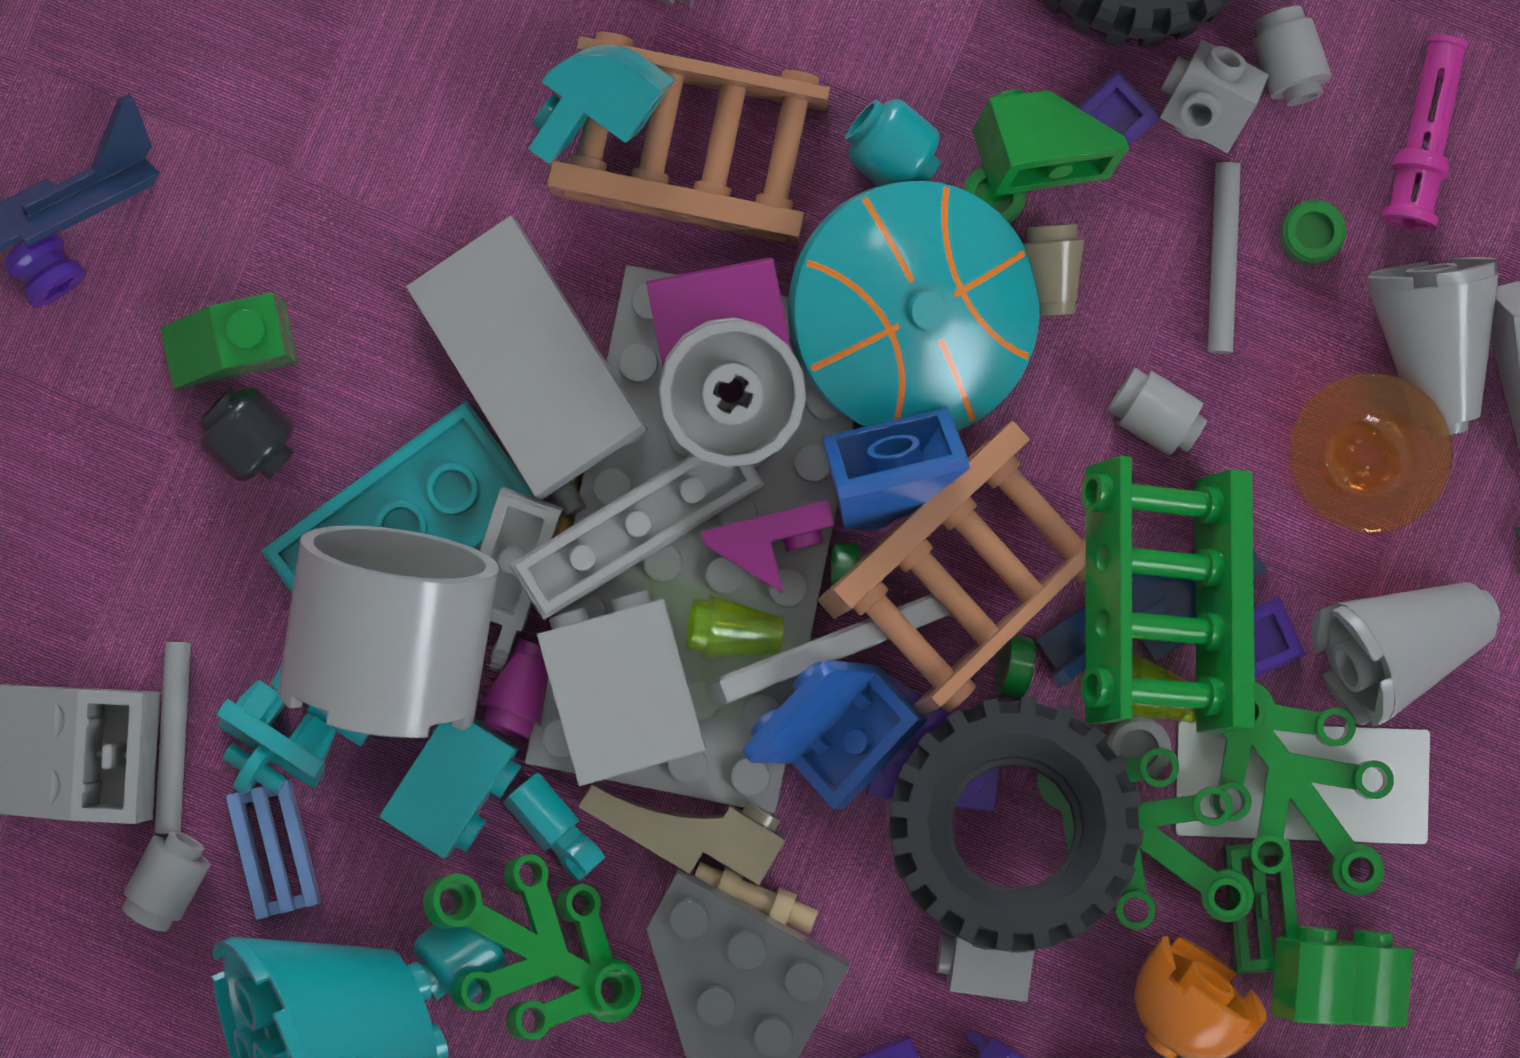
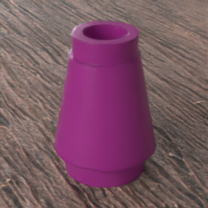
(518, 692)

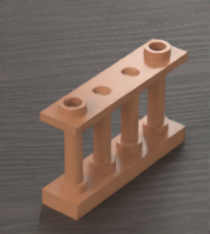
(709, 200)
(910, 550)

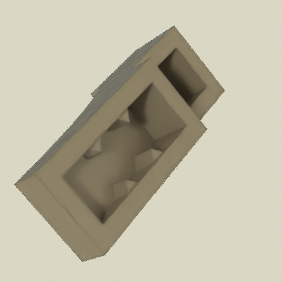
(737, 839)

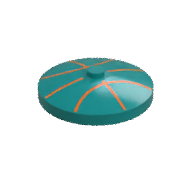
(913, 305)

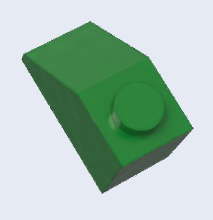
(1043, 143)
(229, 341)

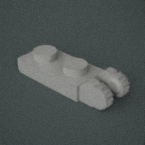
(515, 528)

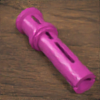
(1428, 166)

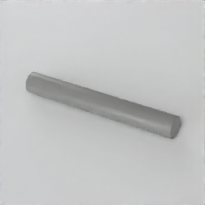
(1224, 258)
(172, 737)

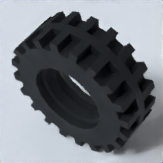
(1101, 810)

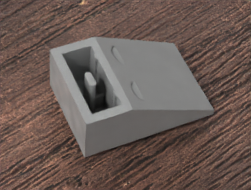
(78, 753)

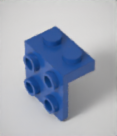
(837, 728)

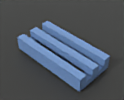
(249, 855)

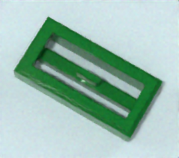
(1287, 907)

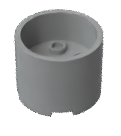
(387, 629)

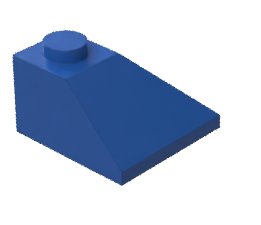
(893, 467)

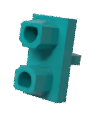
(250, 724)

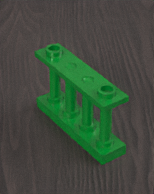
(1223, 597)

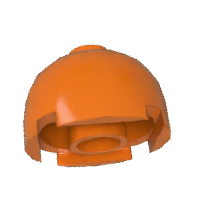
(1191, 1005)

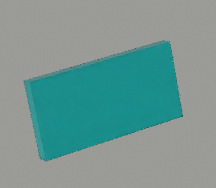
(432, 486)

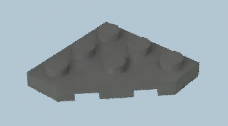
(737, 975)

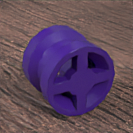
(44, 270)

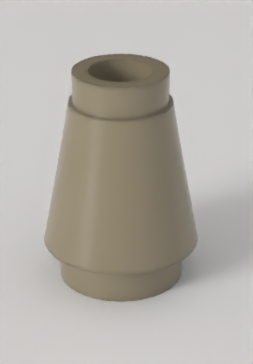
(1056, 266)

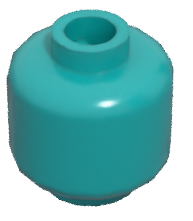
(893, 143)
(453, 952)

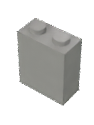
(621, 688)

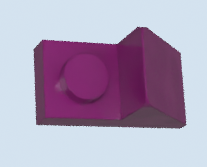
(749, 541)

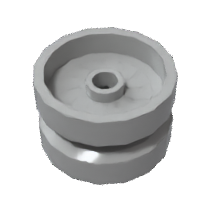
(737, 430)

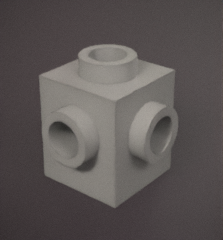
(1212, 94)

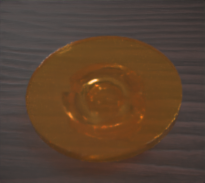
(1371, 452)

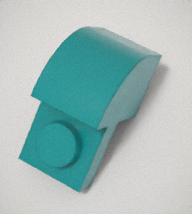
(599, 83)

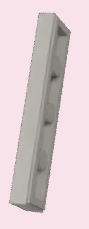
(630, 531)
(829, 647)

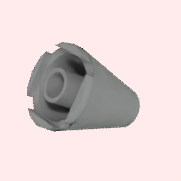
(1440, 329)
(1400, 645)

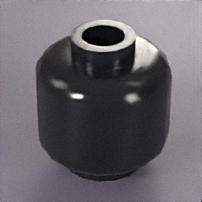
(246, 434)

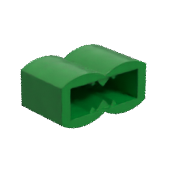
(1342, 979)

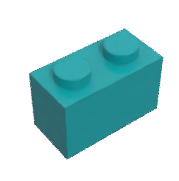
(450, 785)

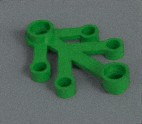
(1291, 778)
(1163, 847)
(542, 950)

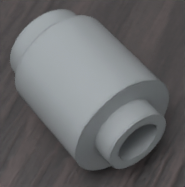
(1291, 55)
(1158, 411)
(165, 880)

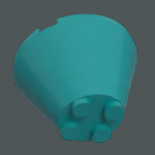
(322, 1001)

